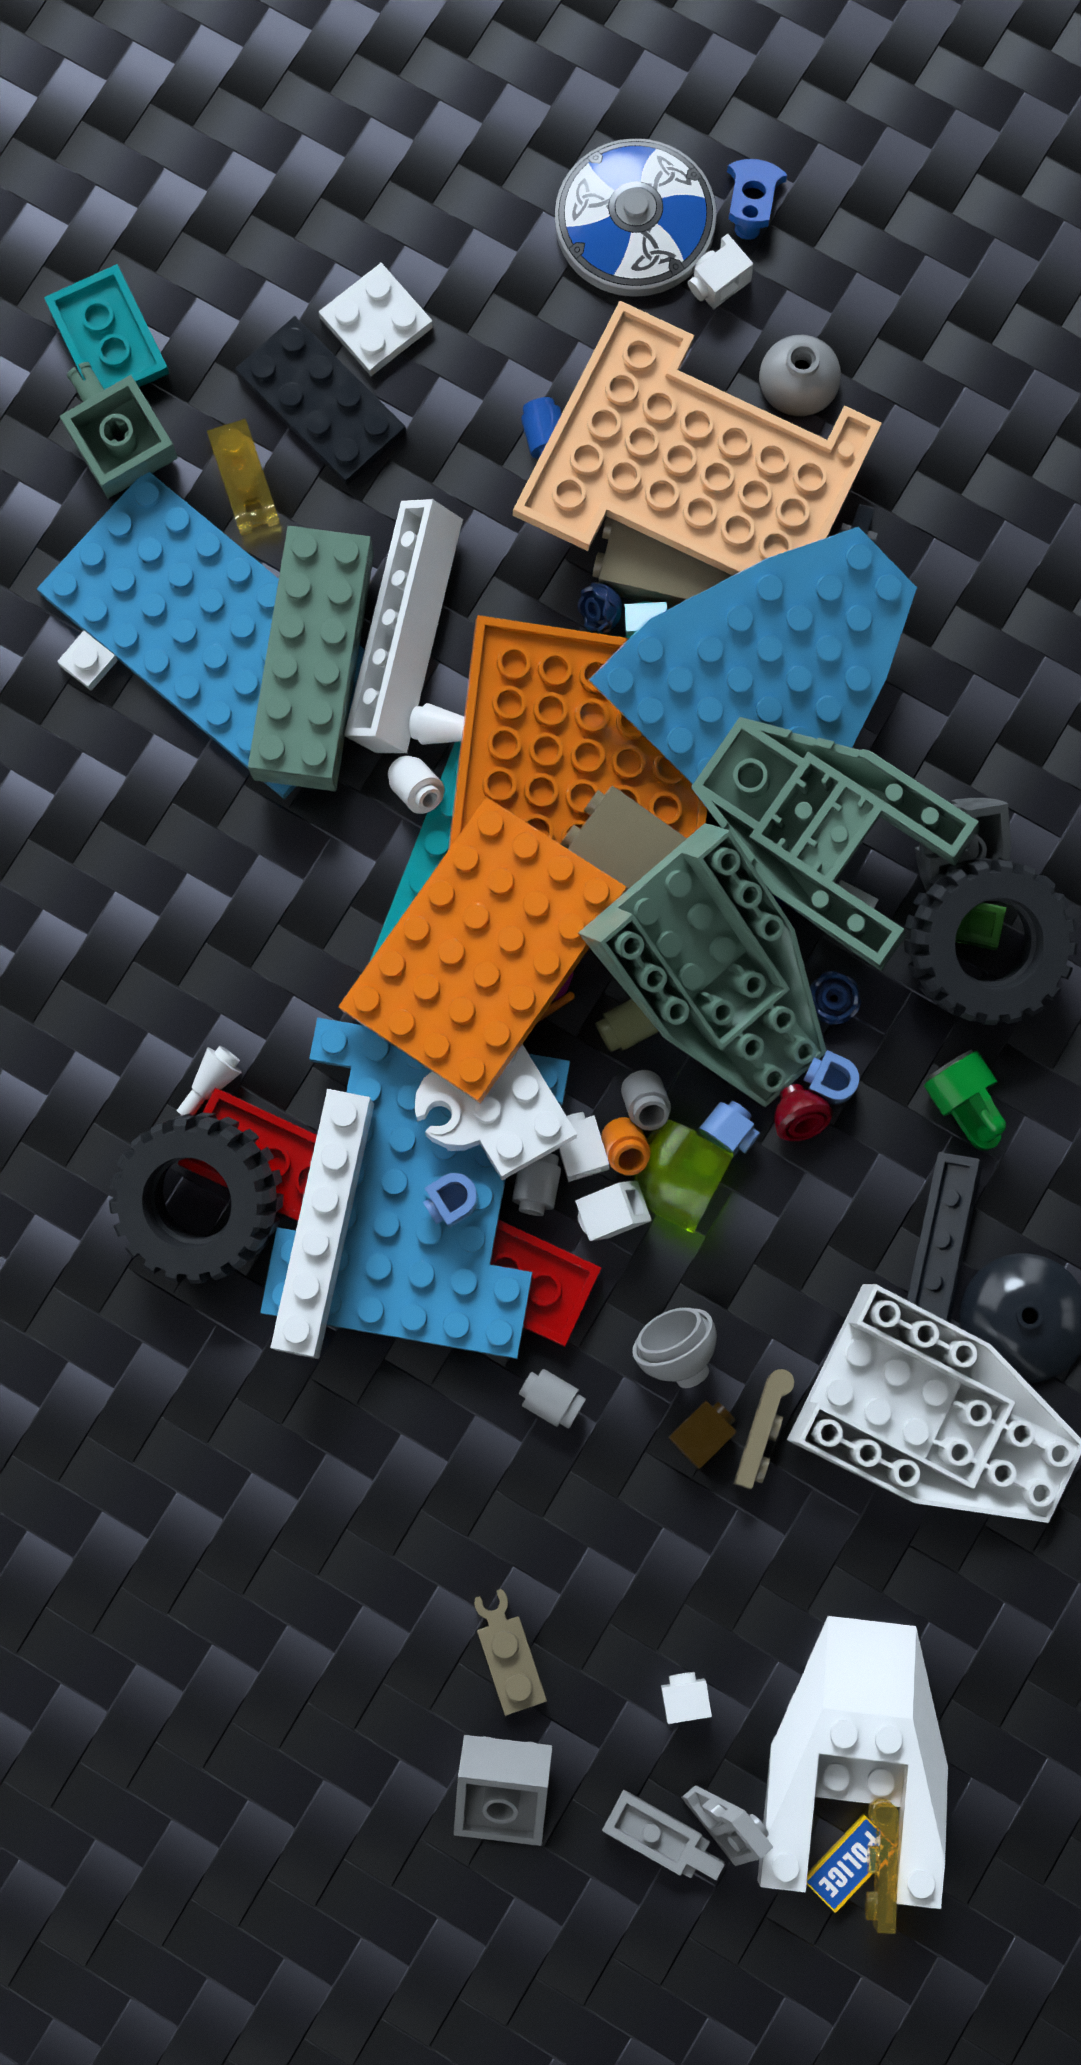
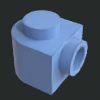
(833, 1078)
(730, 1128)
(451, 1199)

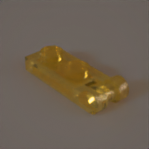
(242, 475)
(883, 1863)

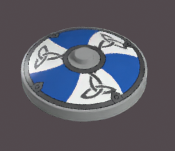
(635, 217)

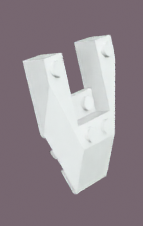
(859, 1734)

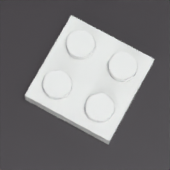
(376, 319)

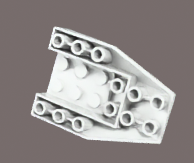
(935, 1415)

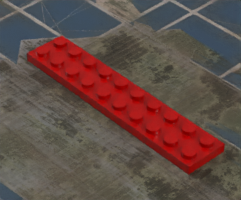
(559, 1278)

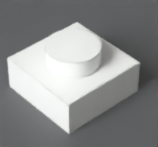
(87, 660)

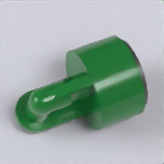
(962, 1090)

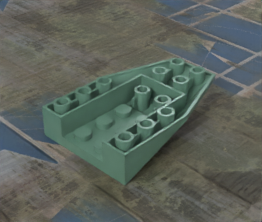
(714, 965)

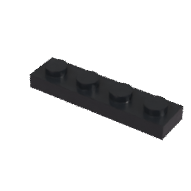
(945, 1234)

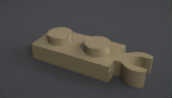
(509, 1658)

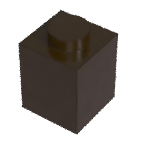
(703, 1433)

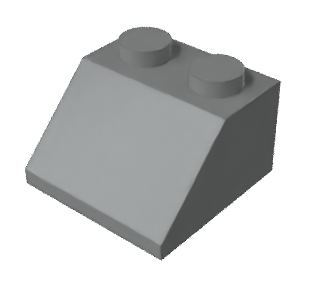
(502, 1790)

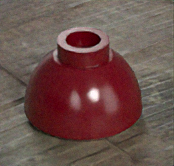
(801, 1114)

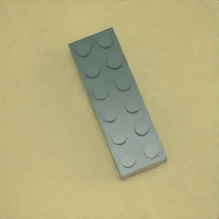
(311, 658)

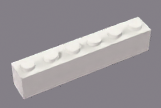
(403, 626)
(322, 1224)

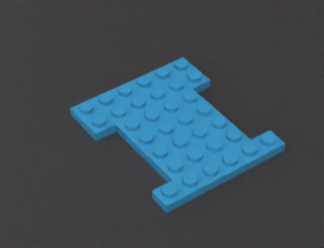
(397, 1265)

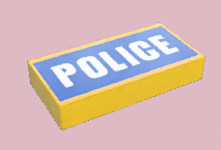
(844, 1865)

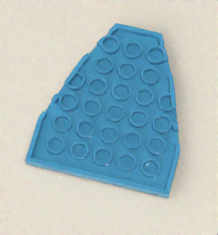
(779, 643)

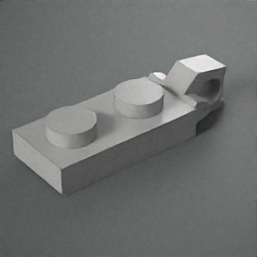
(661, 1837)

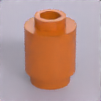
(625, 1146)

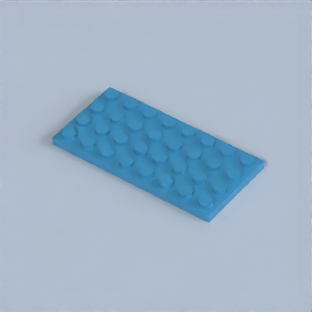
(176, 609)

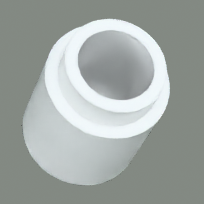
(415, 784)

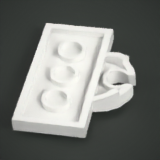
(512, 1124)

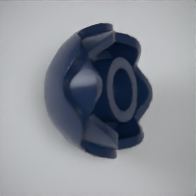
(600, 607)
(846, 991)

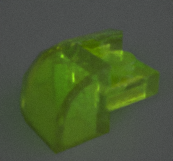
(681, 1174)

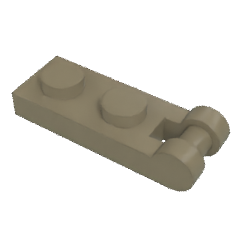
(764, 1427)

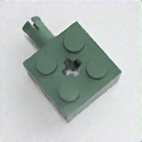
(111, 412)

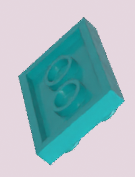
(107, 329)

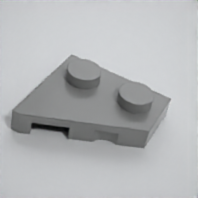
(735, 1831)

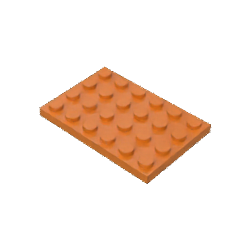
(481, 950)

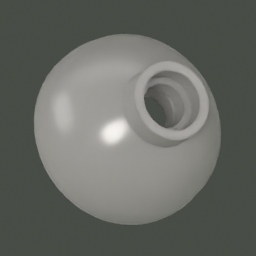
(799, 390)
(677, 1346)

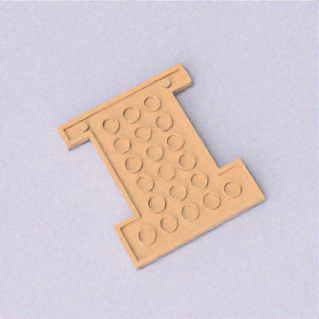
(686, 457)

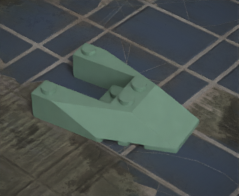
(804, 812)

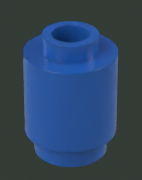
(539, 422)

